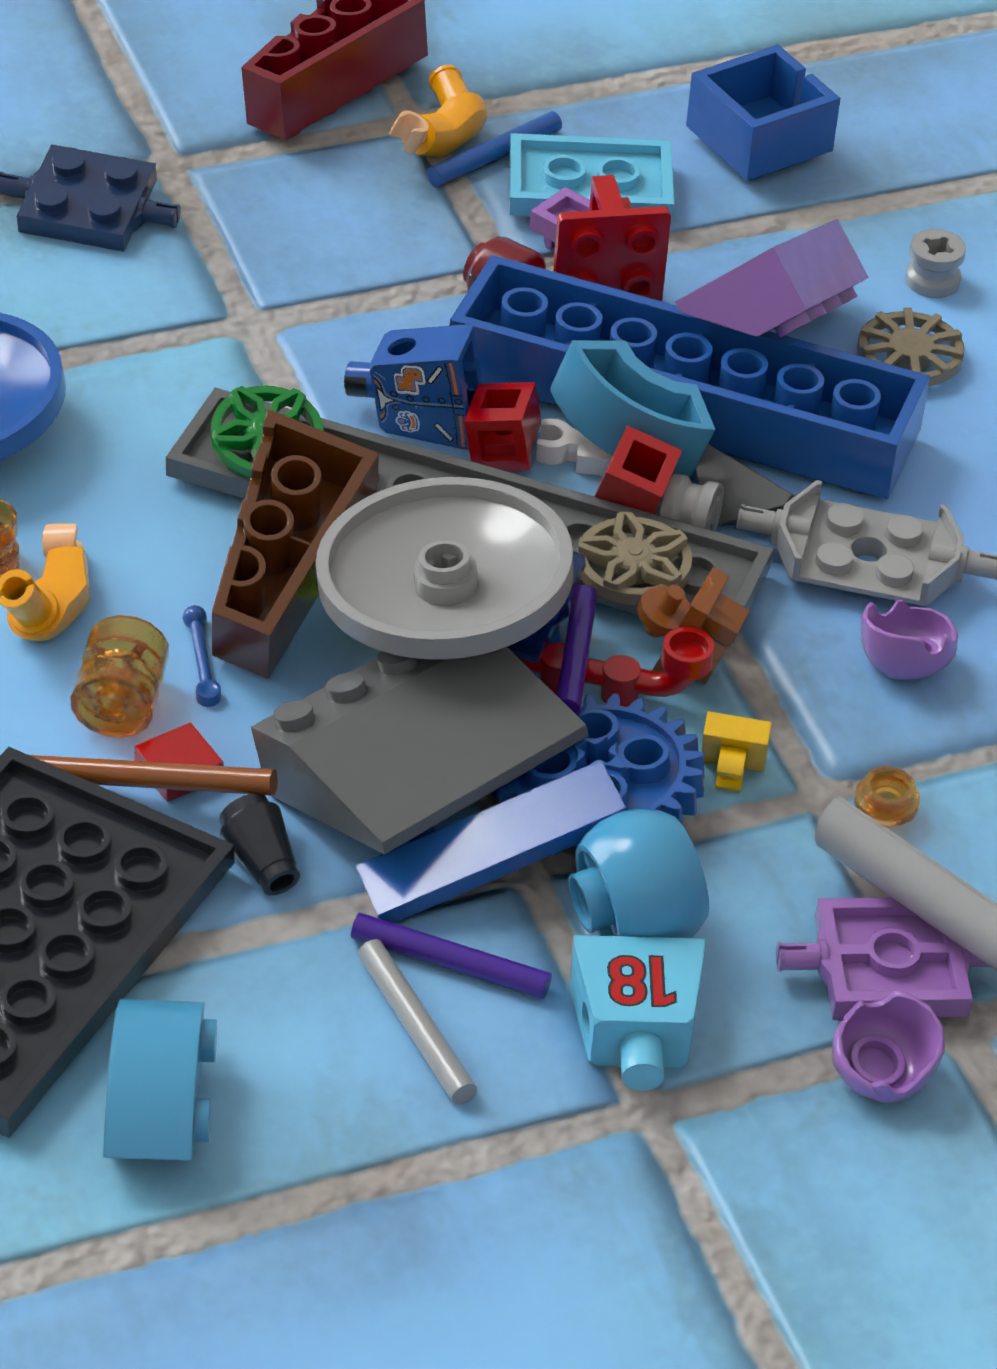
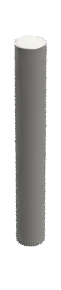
(417, 1022)

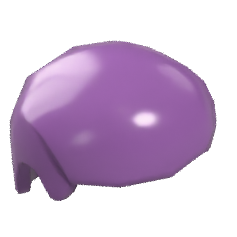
(908, 640)
(888, 1047)

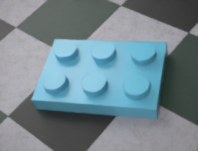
(550, 162)

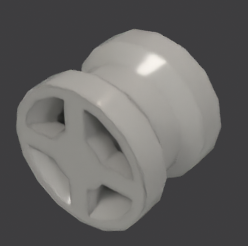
(935, 263)
(693, 502)

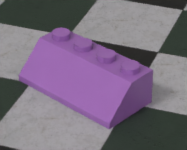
(782, 285)

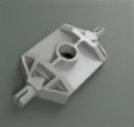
(824, 537)

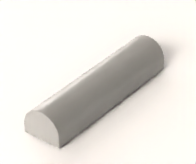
(910, 878)

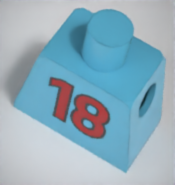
(636, 1002)

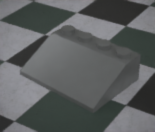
(412, 741)

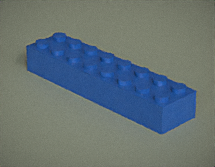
(766, 394)

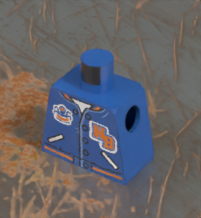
(421, 382)

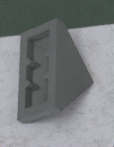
(740, 485)

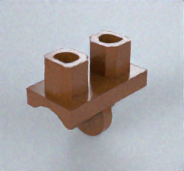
(716, 614)

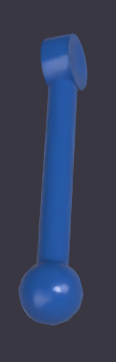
(207, 691)

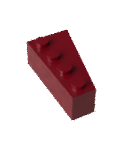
(331, 61)

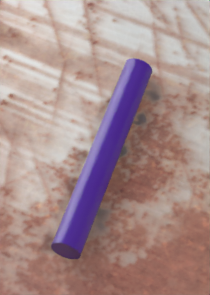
(577, 647)
(452, 955)

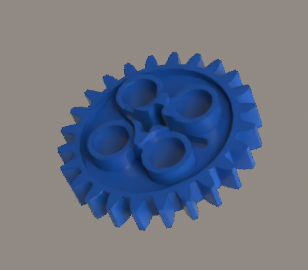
(643, 753)

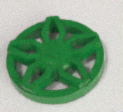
(252, 423)

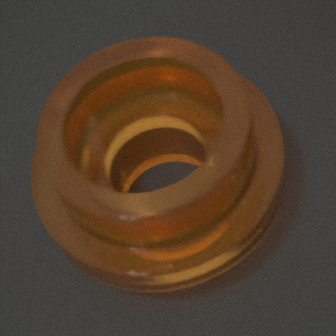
(888, 796)

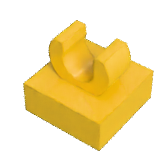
(734, 745)

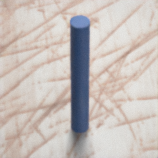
(489, 150)

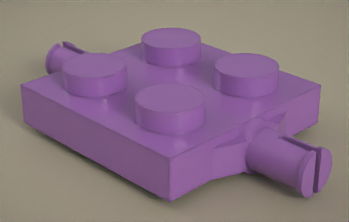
(880, 948)

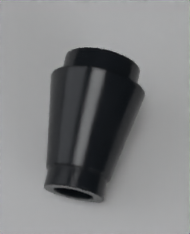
(260, 842)

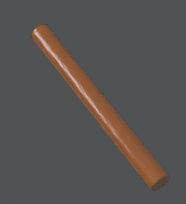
(168, 775)

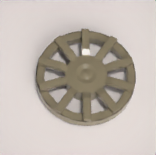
(913, 347)

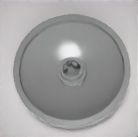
(445, 568)

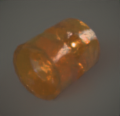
(120, 676)

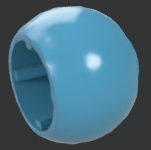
(639, 878)

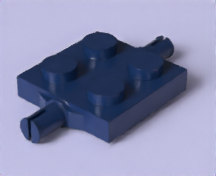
(88, 198)

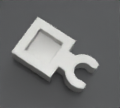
(563, 443)

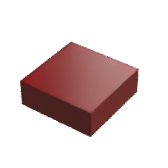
(179, 746)

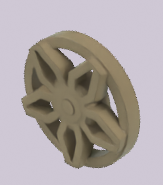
(633, 558)

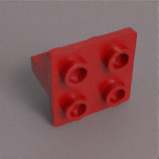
(614, 242)

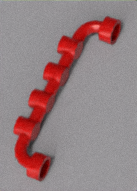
(685, 658)

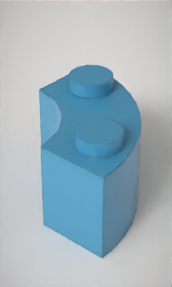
(608, 387)
(156, 1080)

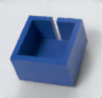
(762, 112)

